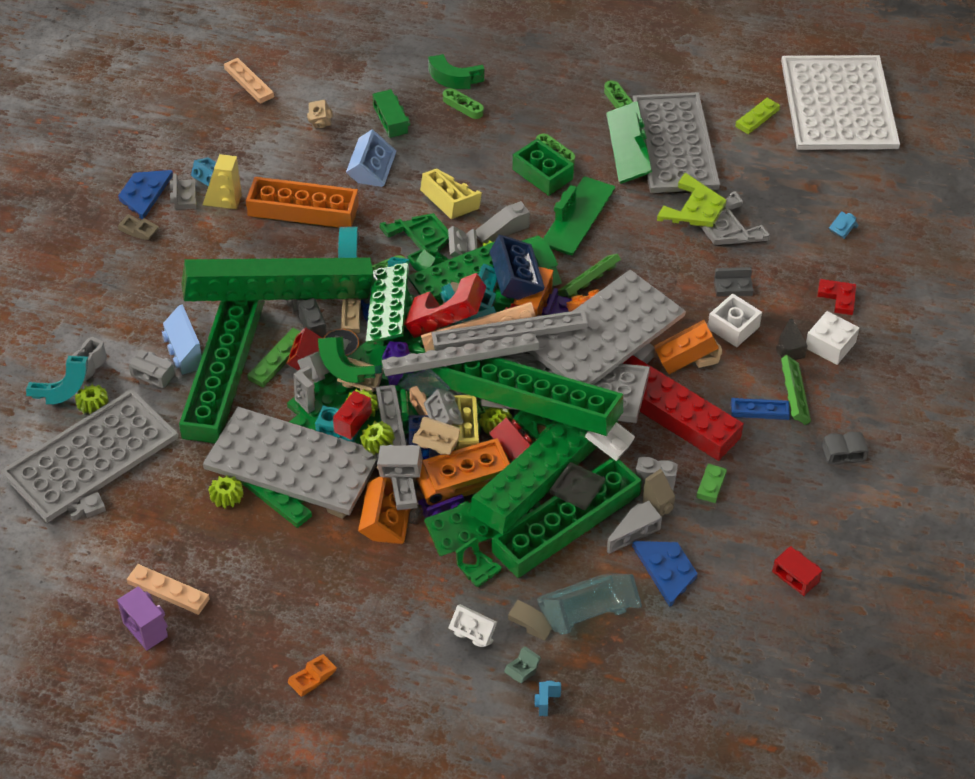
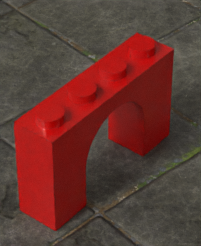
(428, 315)

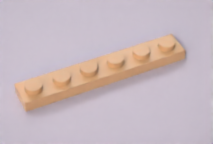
(518, 312)

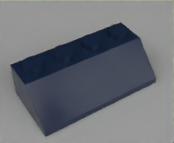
(516, 268)

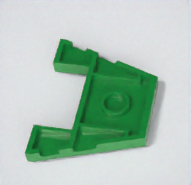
(423, 230)

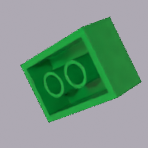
(543, 166)

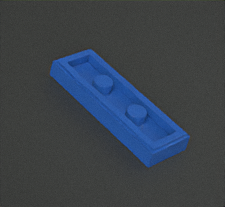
(760, 408)

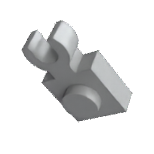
(89, 505)

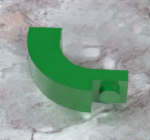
(453, 76)
(544, 256)
(337, 363)

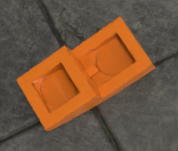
(312, 676)

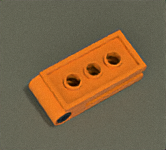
(461, 472)

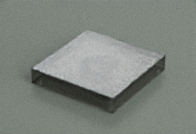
(577, 486)

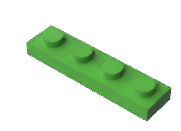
(584, 279)
(274, 360)
(796, 390)

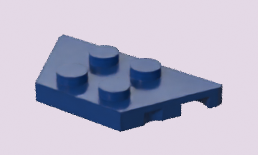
(144, 190)
(667, 567)

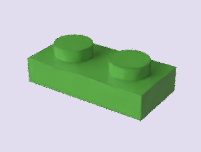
(711, 483)

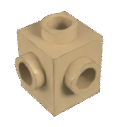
(319, 114)

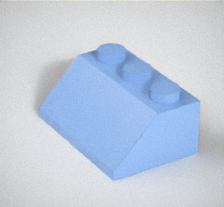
(371, 160)
(182, 341)

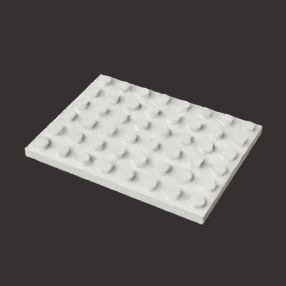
(839, 102)

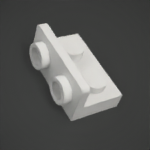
(614, 443)
(473, 626)

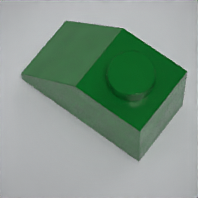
(428, 259)

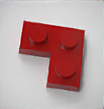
(842, 292)

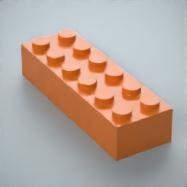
(302, 202)

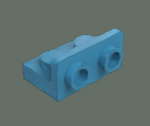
(203, 170)

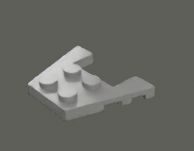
(729, 230)

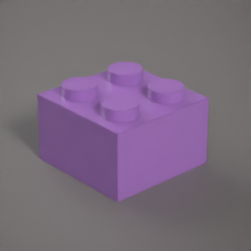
(143, 617)

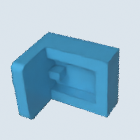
(843, 224)
(546, 690)

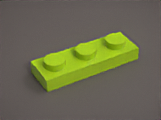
(757, 115)

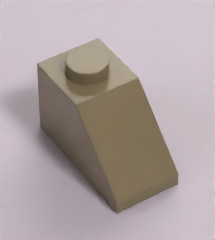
(659, 493)

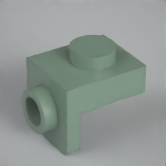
(523, 666)

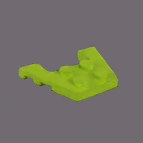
(700, 209)

